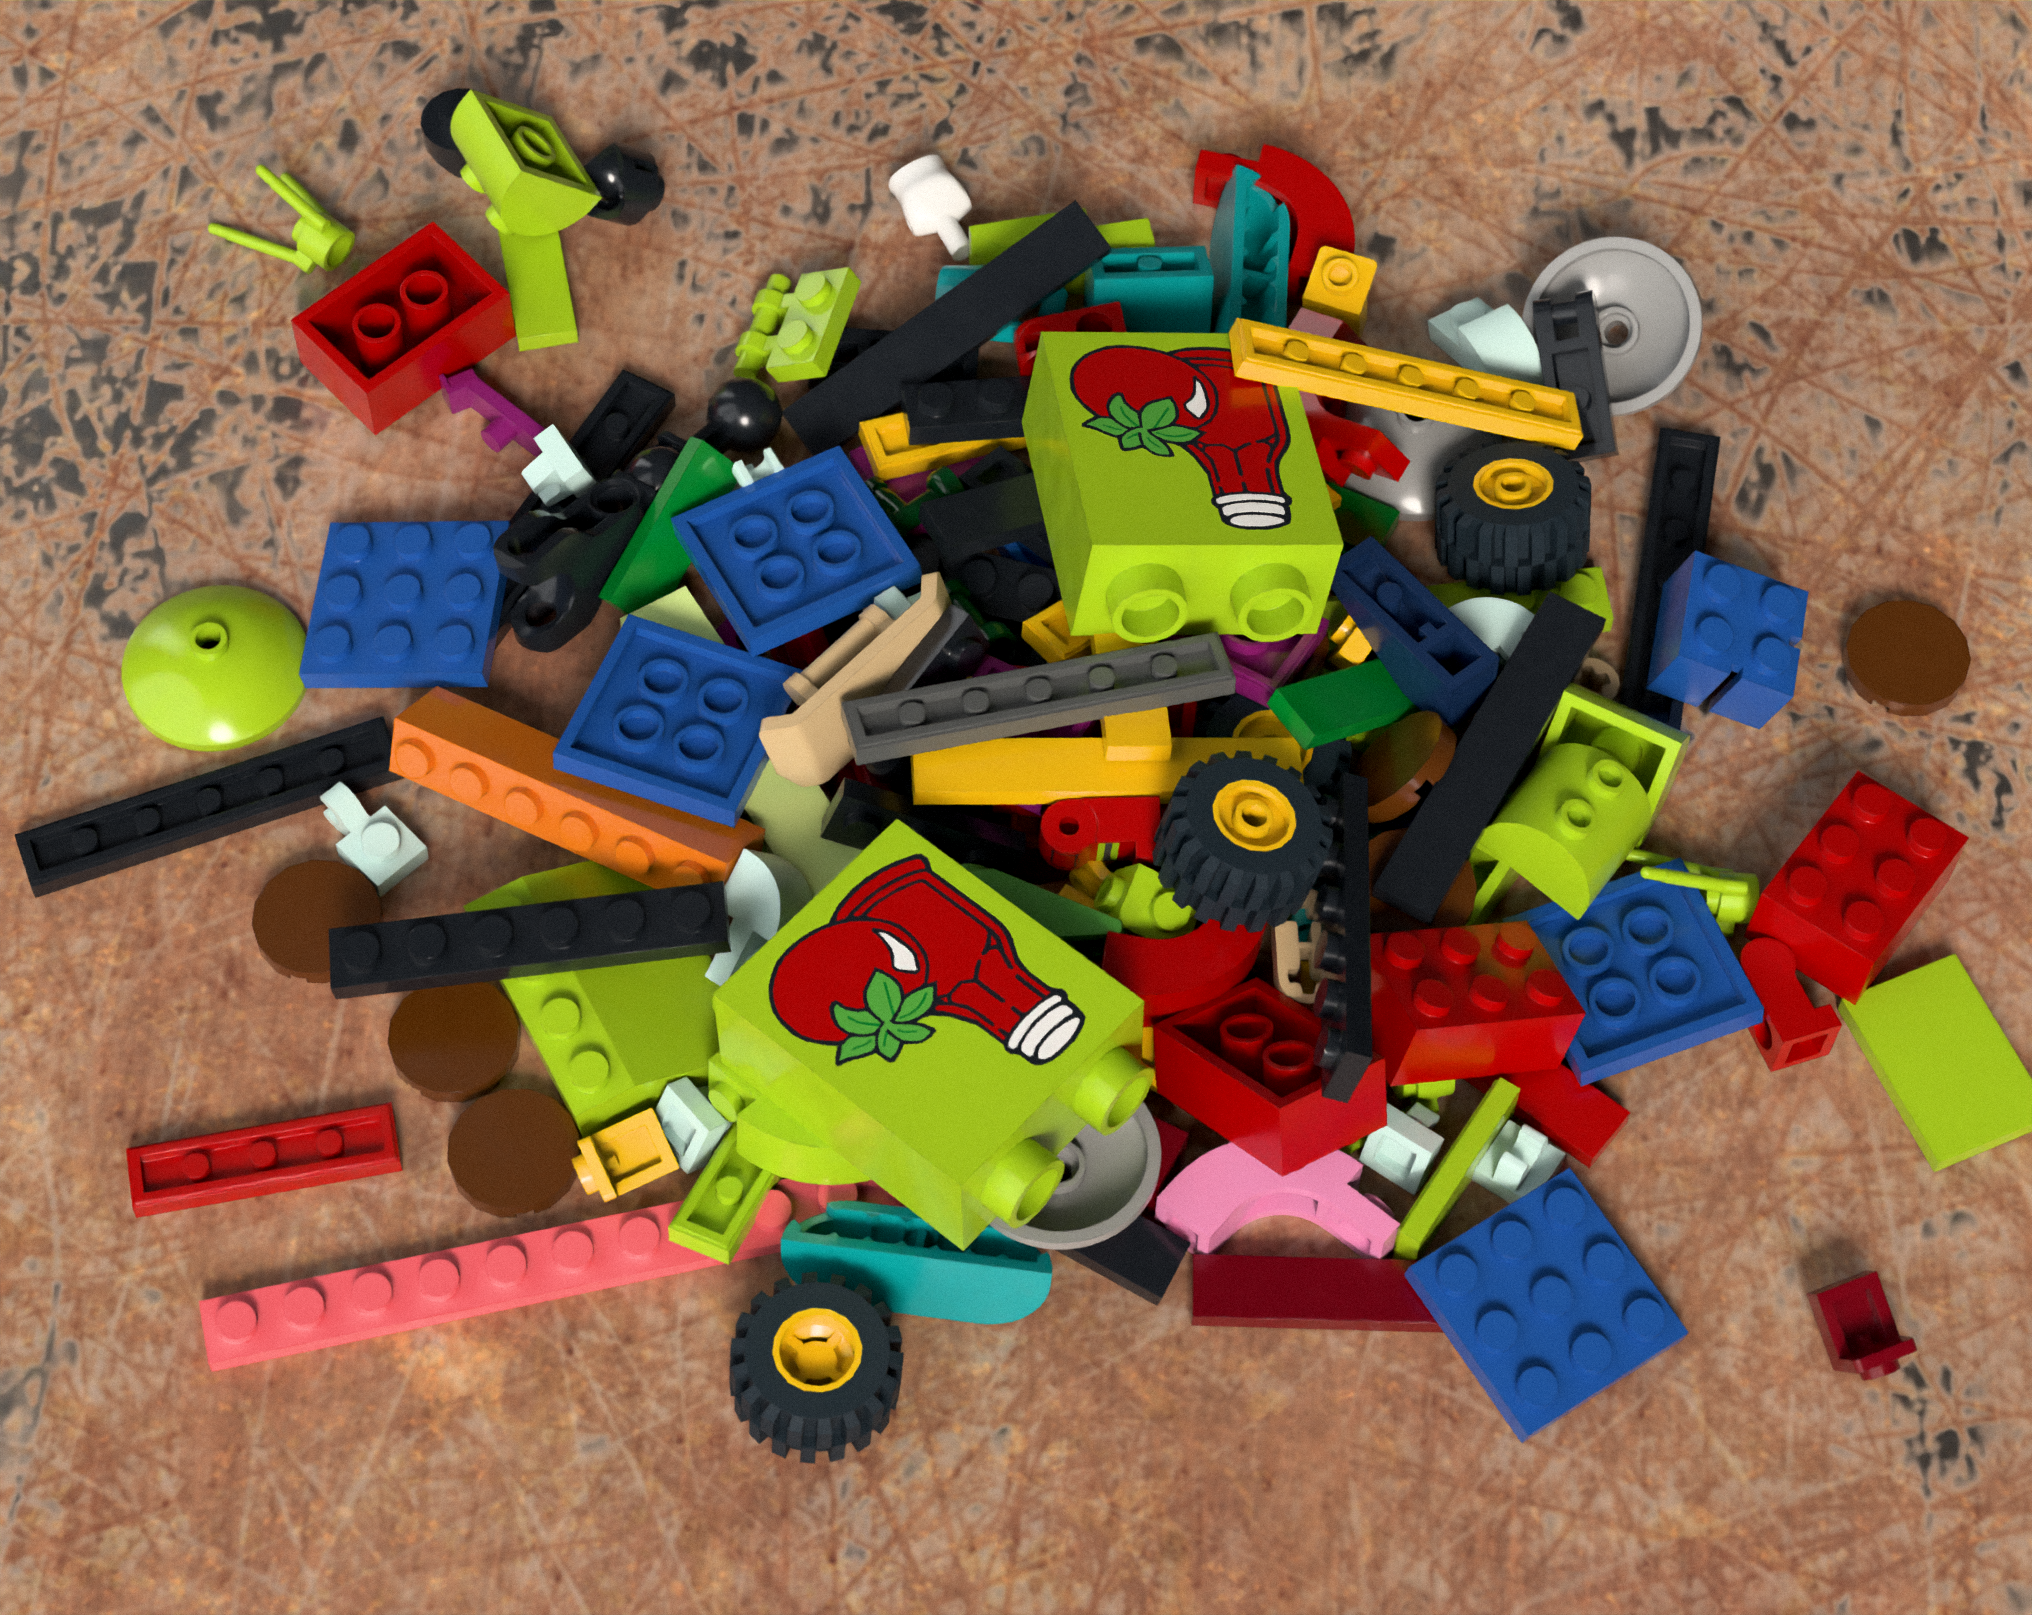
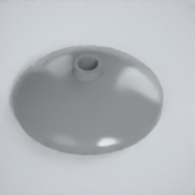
(1635, 289)
(1428, 447)
(1105, 1190)

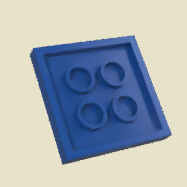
(796, 550)
(405, 606)
(676, 720)
(1645, 972)
(1545, 1304)

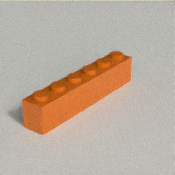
(511, 776)

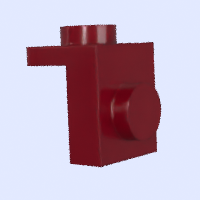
(1859, 1326)

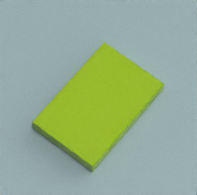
(1943, 1061)

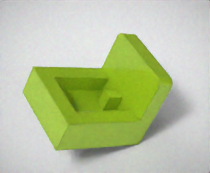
(1143, 904)

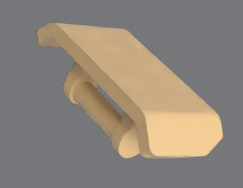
(813, 740)

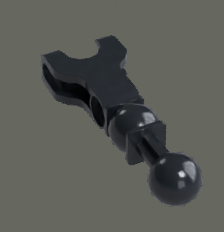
(583, 543)

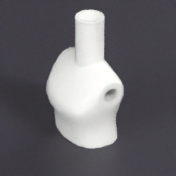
(933, 202)

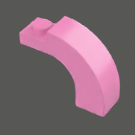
(1233, 1188)

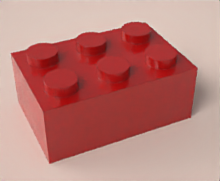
(402, 325)
(1857, 886)
(1468, 1003)
(1253, 1078)

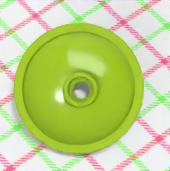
(220, 693)

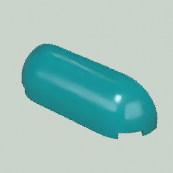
(1249, 255)
(916, 1265)

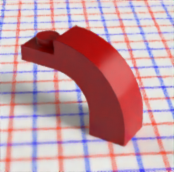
(1312, 200)
(1341, 443)
(1182, 969)

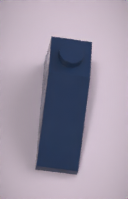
(1414, 634)

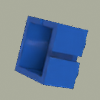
(1722, 622)

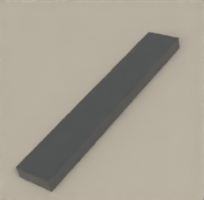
(1037, 698)

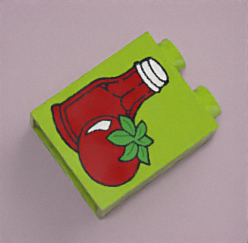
(1177, 489)
(935, 1036)

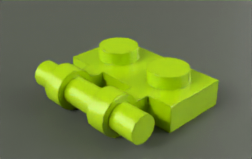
(809, 329)

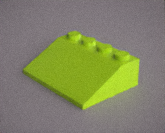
(614, 1030)

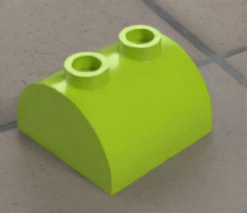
(520, 166)
(1636, 740)
(1570, 824)

